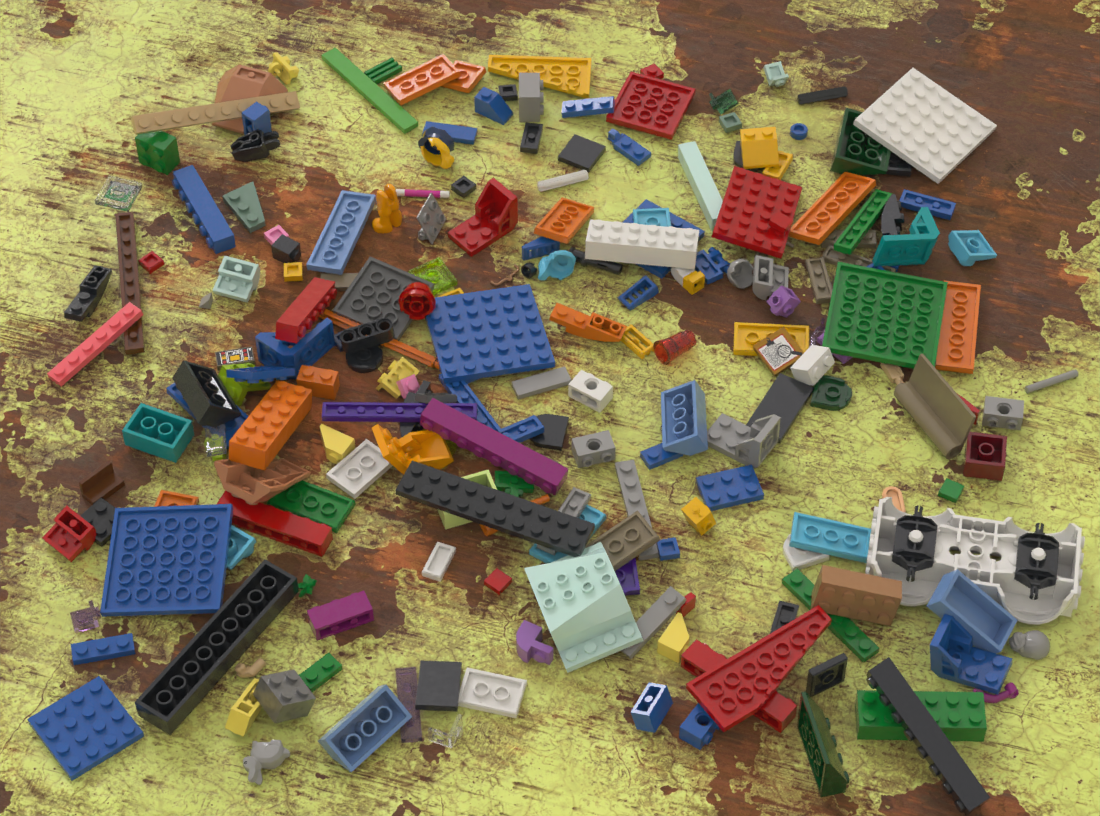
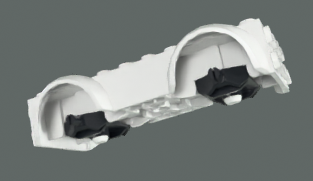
(1031, 581)

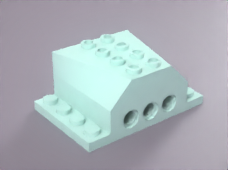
(584, 607)

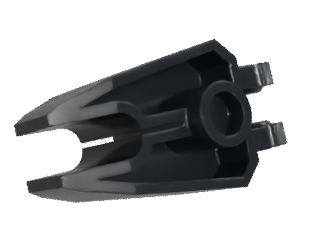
(255, 145)

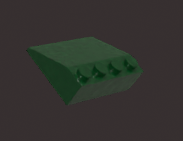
(856, 150)
(821, 748)

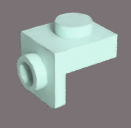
(775, 74)

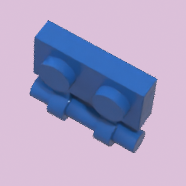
(706, 264)

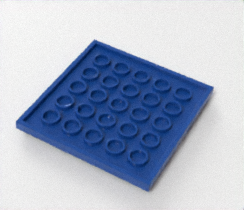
(488, 334)
(167, 560)

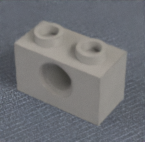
(1003, 413)
(593, 449)

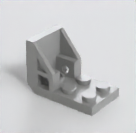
(743, 442)

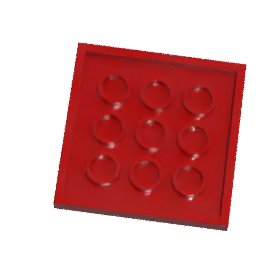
(651, 105)

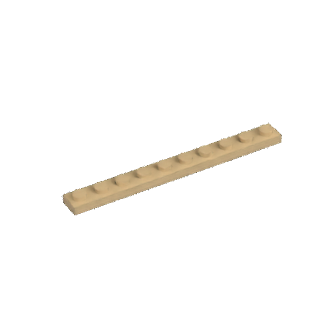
(211, 113)

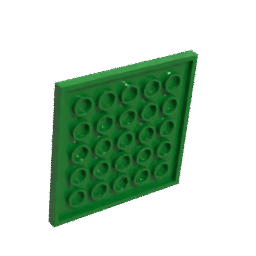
(884, 315)

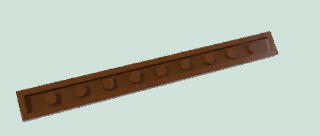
(129, 278)

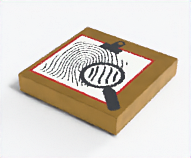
(778, 351)

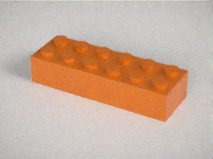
(270, 425)

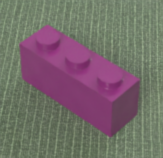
(340, 615)

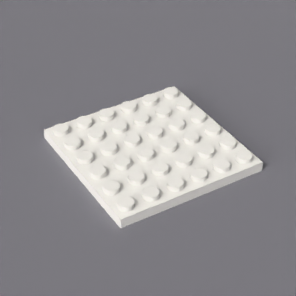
(925, 125)

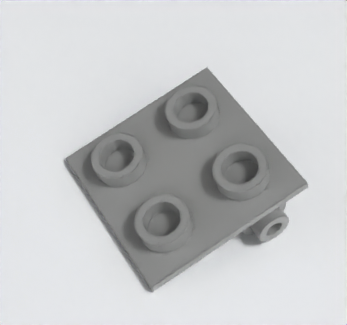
(431, 219)

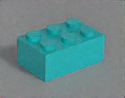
(158, 432)

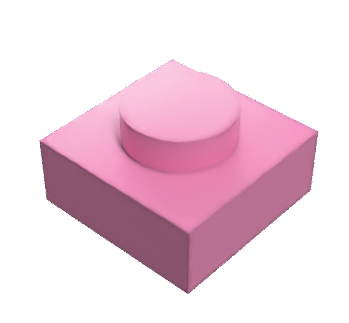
(274, 233)
(407, 385)

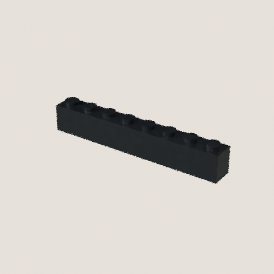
(927, 736)

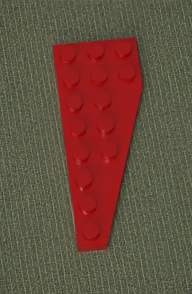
(750, 677)

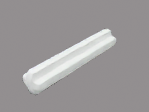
(562, 180)

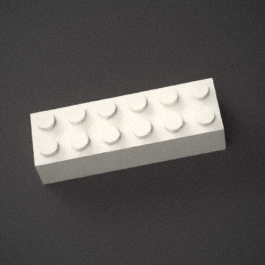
(642, 244)

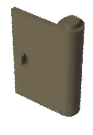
(936, 408)

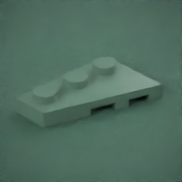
(246, 206)

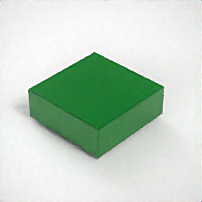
(951, 490)

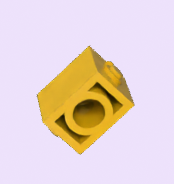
(698, 516)

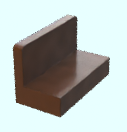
(100, 483)

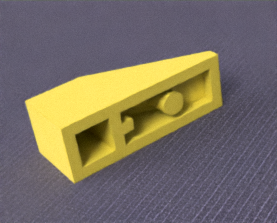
(244, 711)

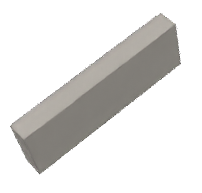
(541, 383)

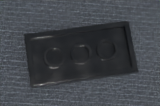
(785, 400)

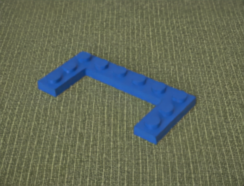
(518, 431)

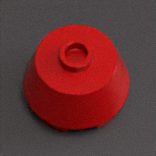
(417, 301)

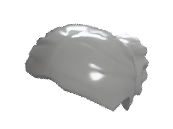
(1030, 644)

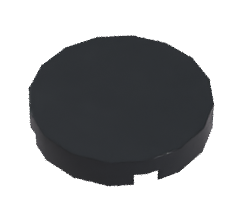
(365, 360)

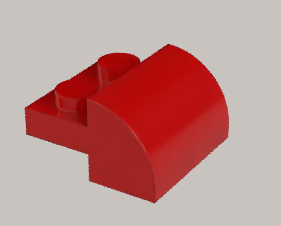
(70, 534)

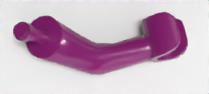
(1010, 692)

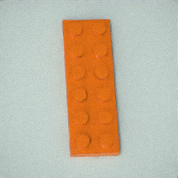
(832, 208)
(959, 328)

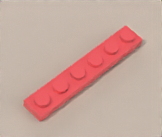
(95, 344)

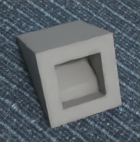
(206, 301)

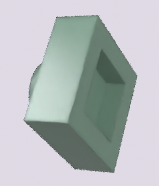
(730, 122)

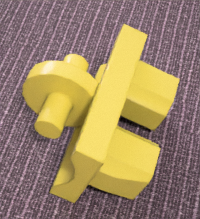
(281, 68)

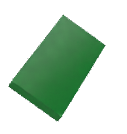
(314, 503)

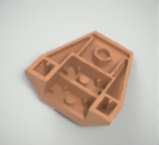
(256, 484)

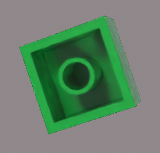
(158, 151)

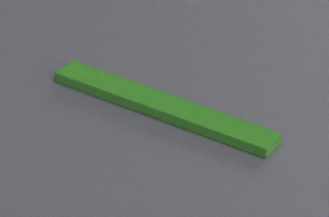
(370, 90)

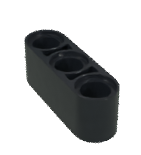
(356, 338)

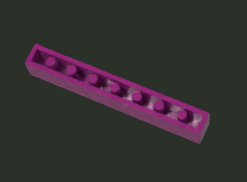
(493, 446)

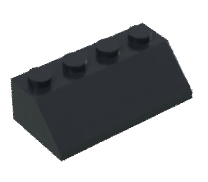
(205, 394)

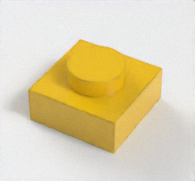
(293, 271)

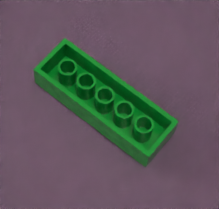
(956, 713)

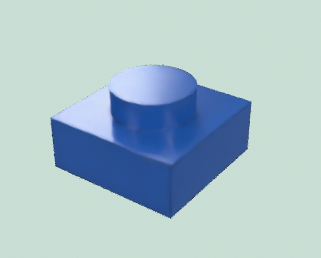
(668, 549)

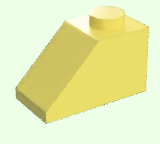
(336, 444)
(674, 639)

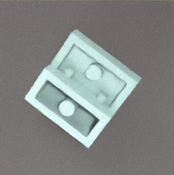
(237, 279)

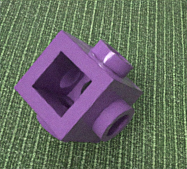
(783, 301)

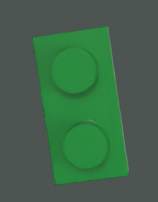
(321, 672)

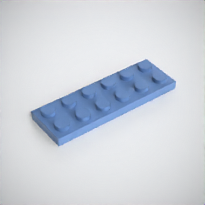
(341, 232)

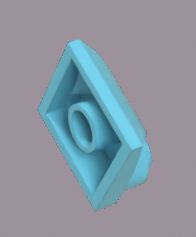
(970, 246)
(240, 546)

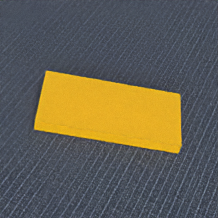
(751, 333)

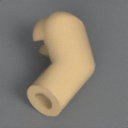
(250, 671)

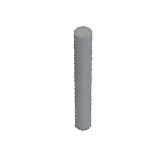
(1051, 381)

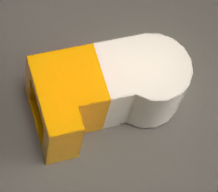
(688, 278)

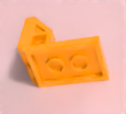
(419, 446)

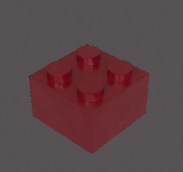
(985, 456)

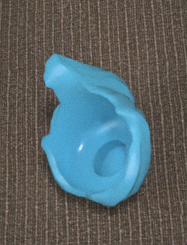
(556, 265)

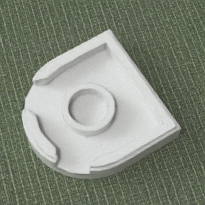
(801, 558)

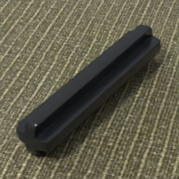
(822, 95)

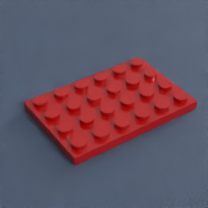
(749, 206)

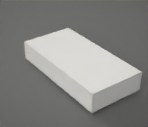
(438, 561)

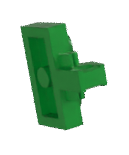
(511, 484)

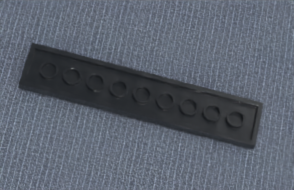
(495, 509)

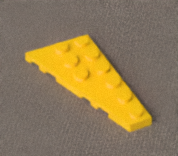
(558, 73)

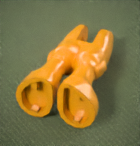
(388, 210)

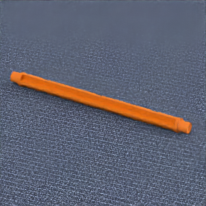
(394, 345)

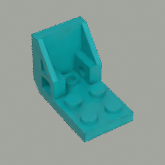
(909, 248)

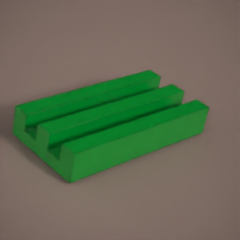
(384, 70)

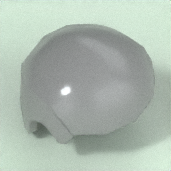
(740, 273)

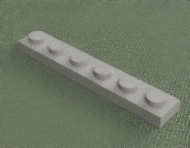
(634, 498)

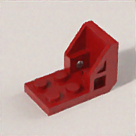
(494, 217)

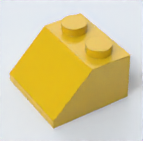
(759, 147)

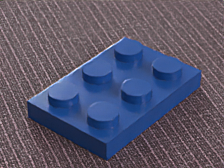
(266, 373)
(729, 488)

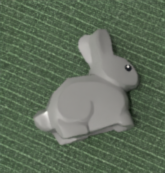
(266, 756)

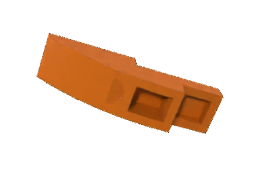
(589, 327)

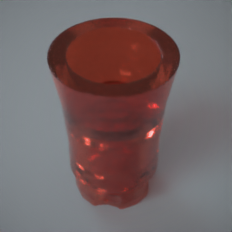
(674, 346)

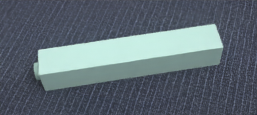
(700, 181)

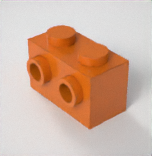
(322, 381)

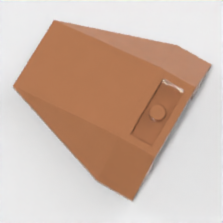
(245, 83)

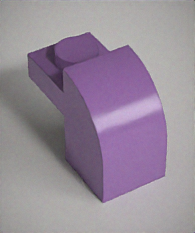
(529, 644)

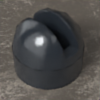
(528, 273)

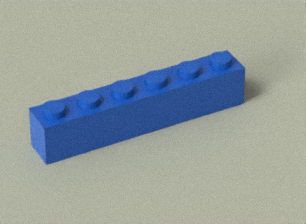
(204, 209)

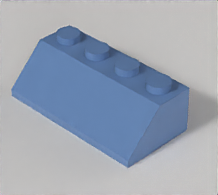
(684, 419)
(365, 728)

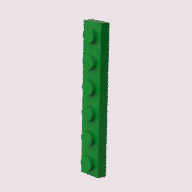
(862, 222)
(840, 626)

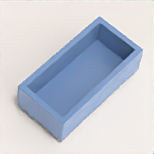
(974, 610)

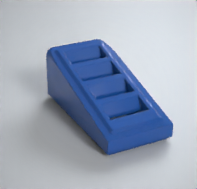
(539, 247)
(639, 286)

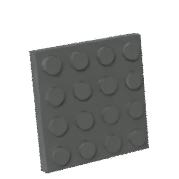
(376, 295)

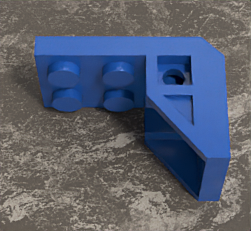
(305, 352)
(958, 661)

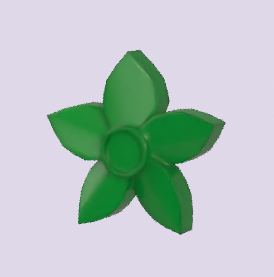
(306, 586)

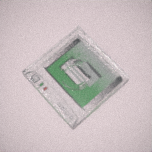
(118, 193)

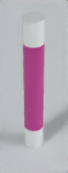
(422, 193)

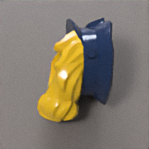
(437, 147)

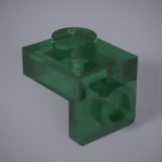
(724, 101)

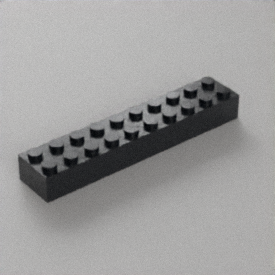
(216, 647)

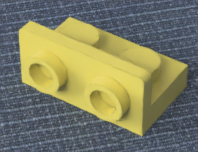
(398, 371)

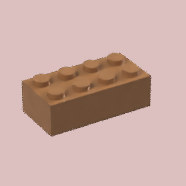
(857, 595)

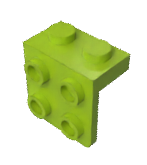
(239, 389)

